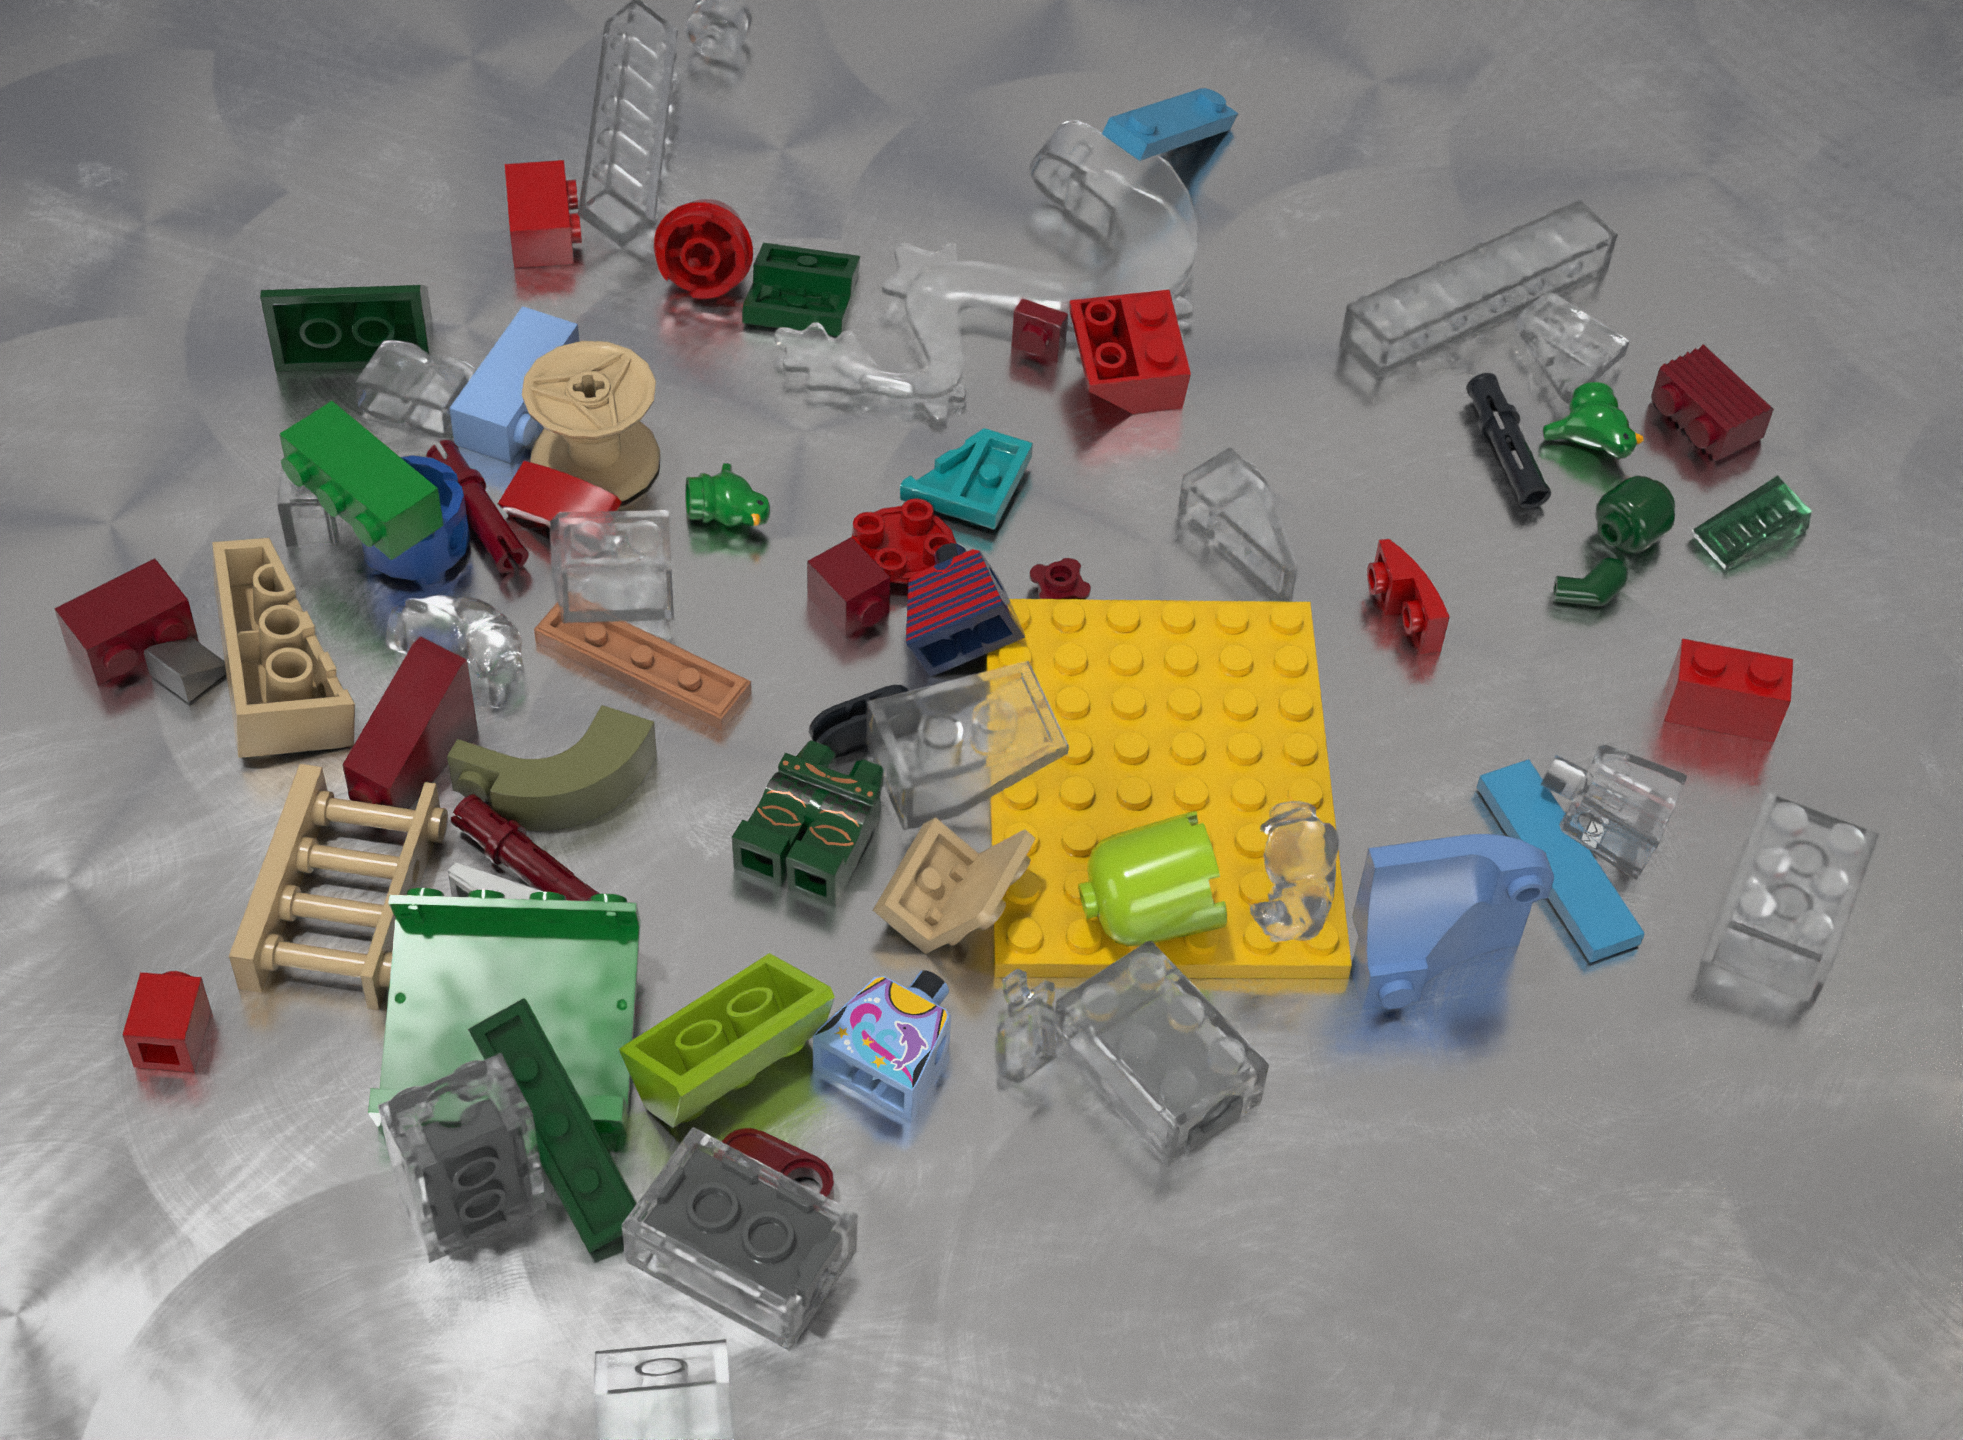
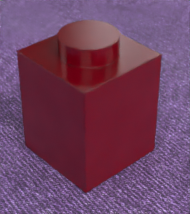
(848, 587)

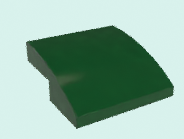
(801, 288)

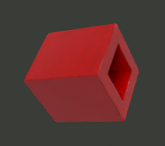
(167, 1021)

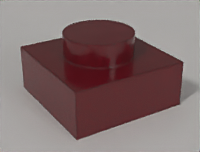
(1039, 330)

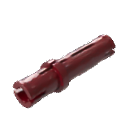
(481, 510)
(507, 844)

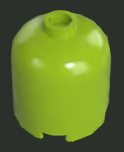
(1154, 882)

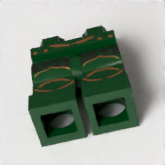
(811, 823)

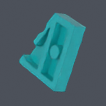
(973, 479)

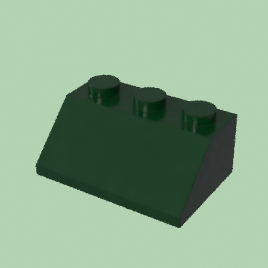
(343, 324)

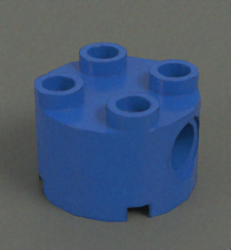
(443, 548)

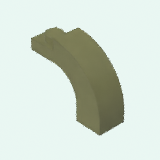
(563, 787)

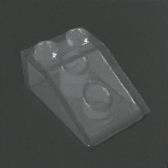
(961, 741)

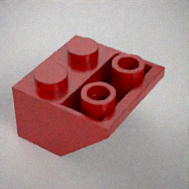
(1132, 350)

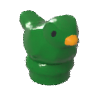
(1595, 422)
(725, 499)

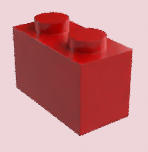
(540, 214)
(1728, 690)

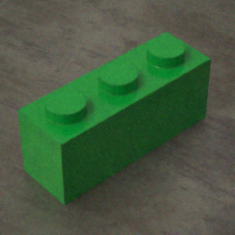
(361, 480)

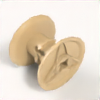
(592, 414)

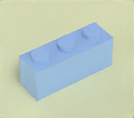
(490, 409)

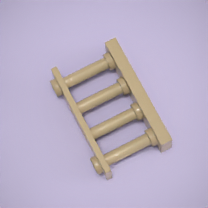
(296, 851)

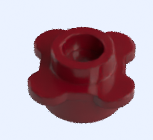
(1060, 580)

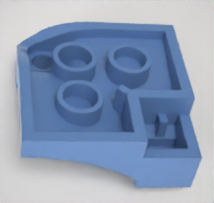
(1437, 906)

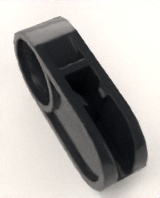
(845, 724)

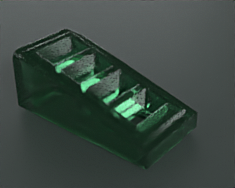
(1770, 496)

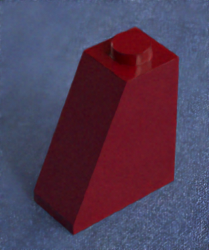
(412, 728)

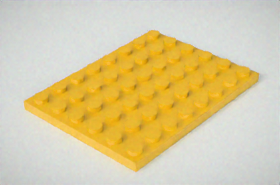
(1165, 719)

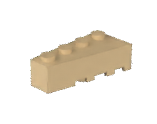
(275, 668)

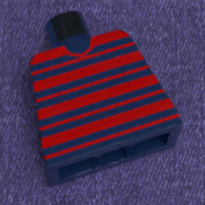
(958, 610)

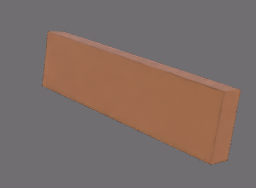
(649, 666)

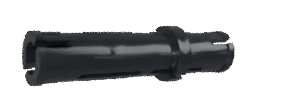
(1489, 398)

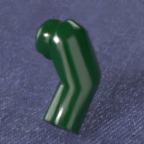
(1595, 588)

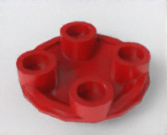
(902, 538)

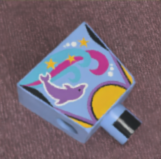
(887, 1042)

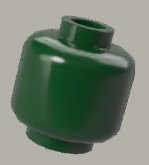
(1636, 512)

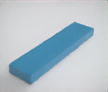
(1580, 886)

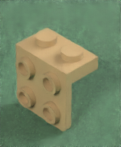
(949, 887)

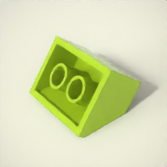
(725, 1038)

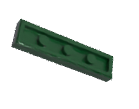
(565, 1133)

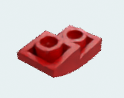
(542, 492)
(1409, 592)

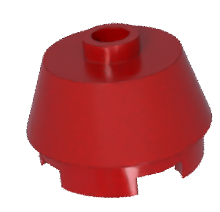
(703, 248)

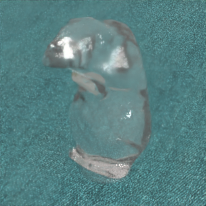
(467, 629)
(1302, 867)

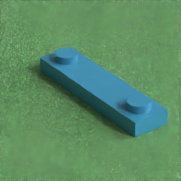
(1170, 123)

